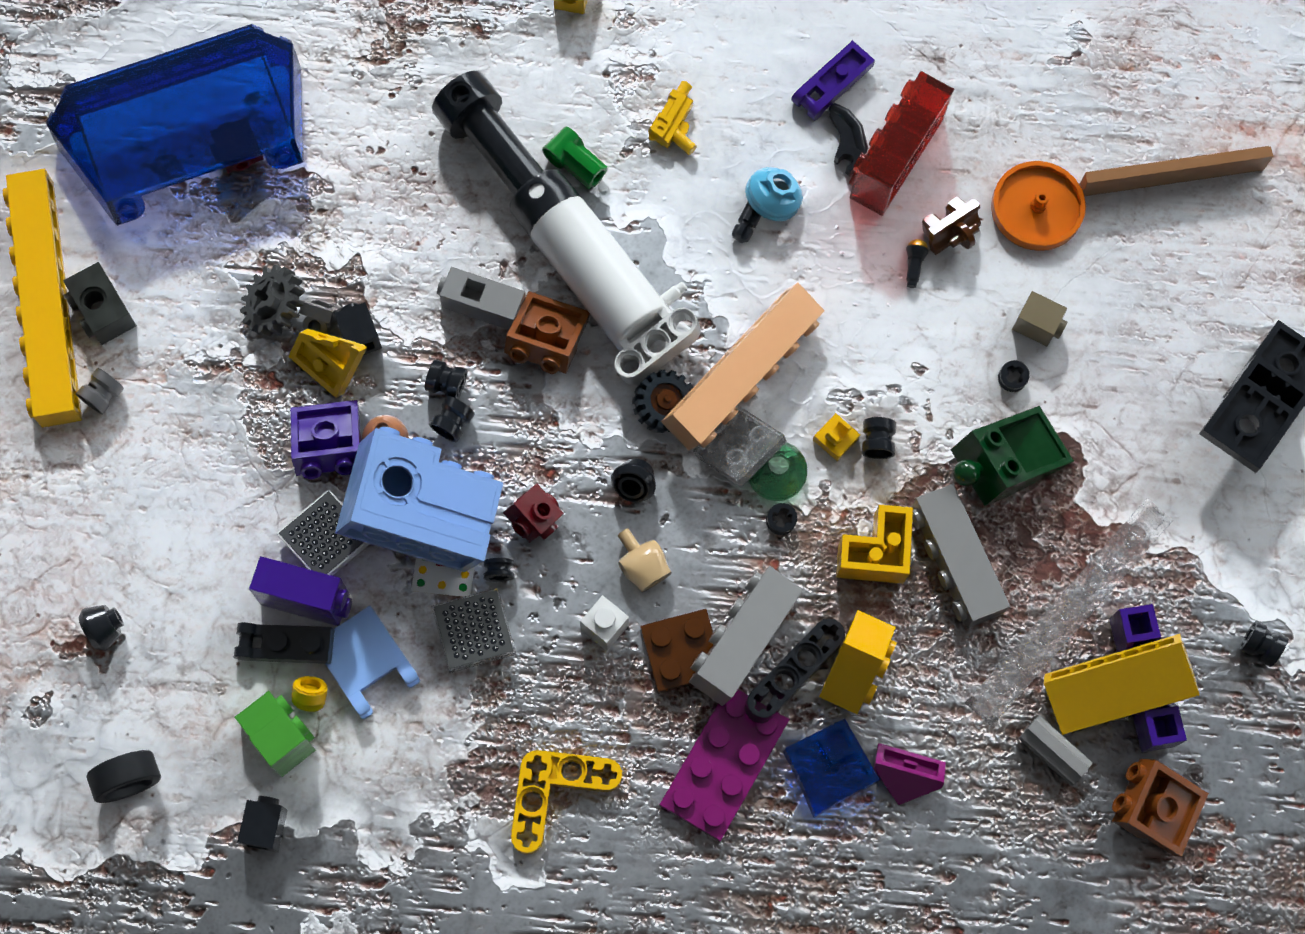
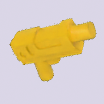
(671, 123)

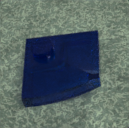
(830, 767)

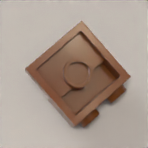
(546, 333)
(1159, 805)

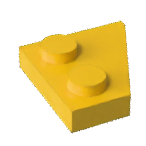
(327, 359)

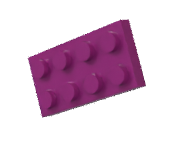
(722, 767)

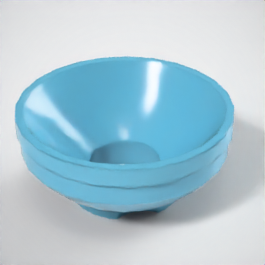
(770, 200)

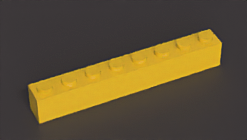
(41, 292)

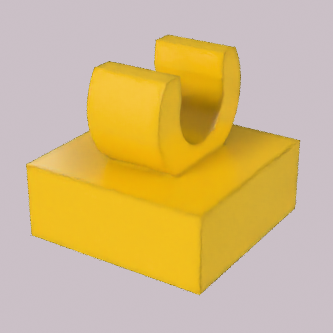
(836, 437)

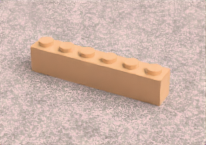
(742, 367)

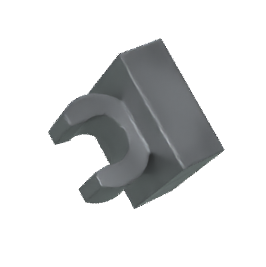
(319, 310)

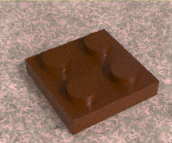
(674, 646)

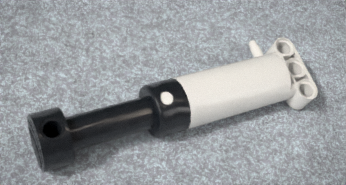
(570, 234)

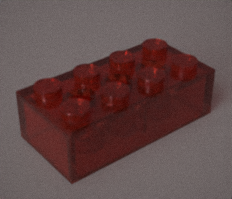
(900, 142)

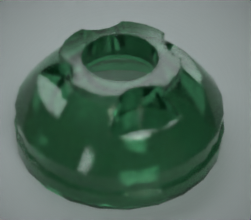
(785, 485)

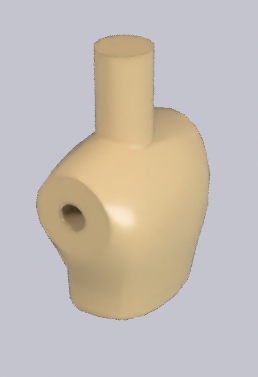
(644, 563)

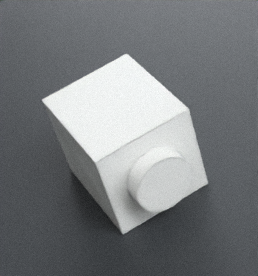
(604, 623)

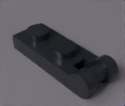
(285, 643)

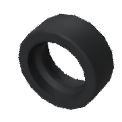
(123, 776)

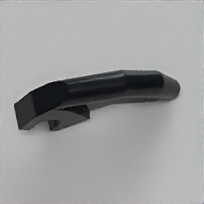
(852, 136)

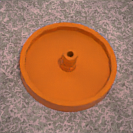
(1038, 205)

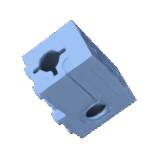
(416, 504)

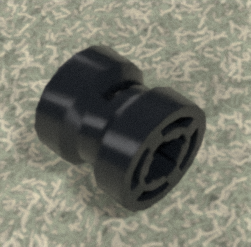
(445, 379)
(454, 416)
(879, 438)
(1260, 641)

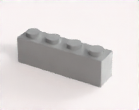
(959, 556)
(745, 635)

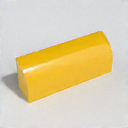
(1121, 684)

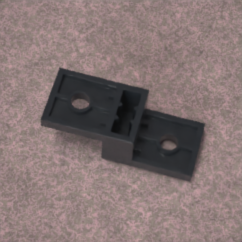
(1264, 396)

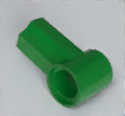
(568, 152)

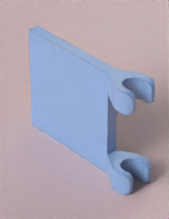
(364, 655)

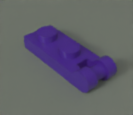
(833, 80)

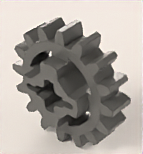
(272, 301)

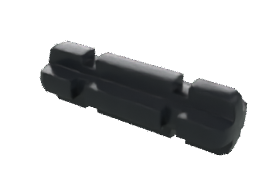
(748, 219)

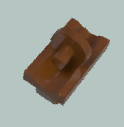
(956, 228)

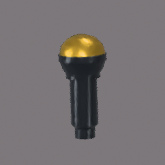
(917, 252)

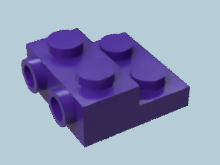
(325, 438)

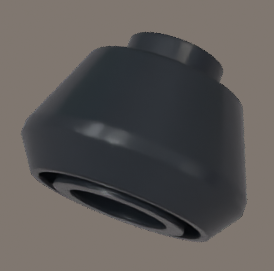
(634, 480)
(101, 626)

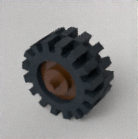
(658, 396)

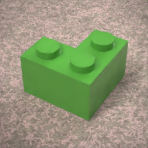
(275, 735)

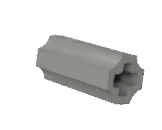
(1055, 750)

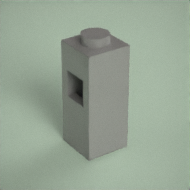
(480, 297)

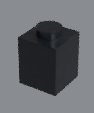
(358, 326)
(262, 824)

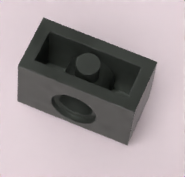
(93, 286)

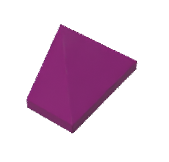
(908, 773)

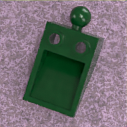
(1009, 455)

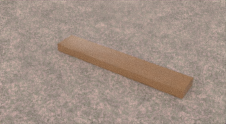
(1176, 171)

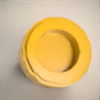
(309, 693)

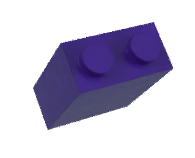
(300, 591)

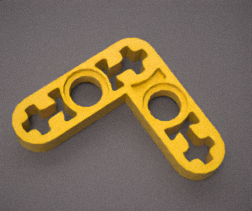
(553, 777)

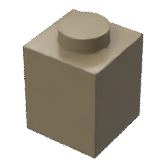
(1041, 319)

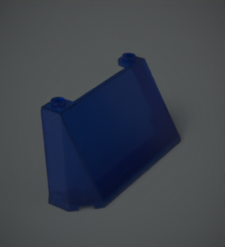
(182, 117)

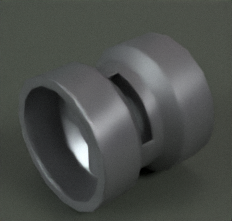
(99, 391)

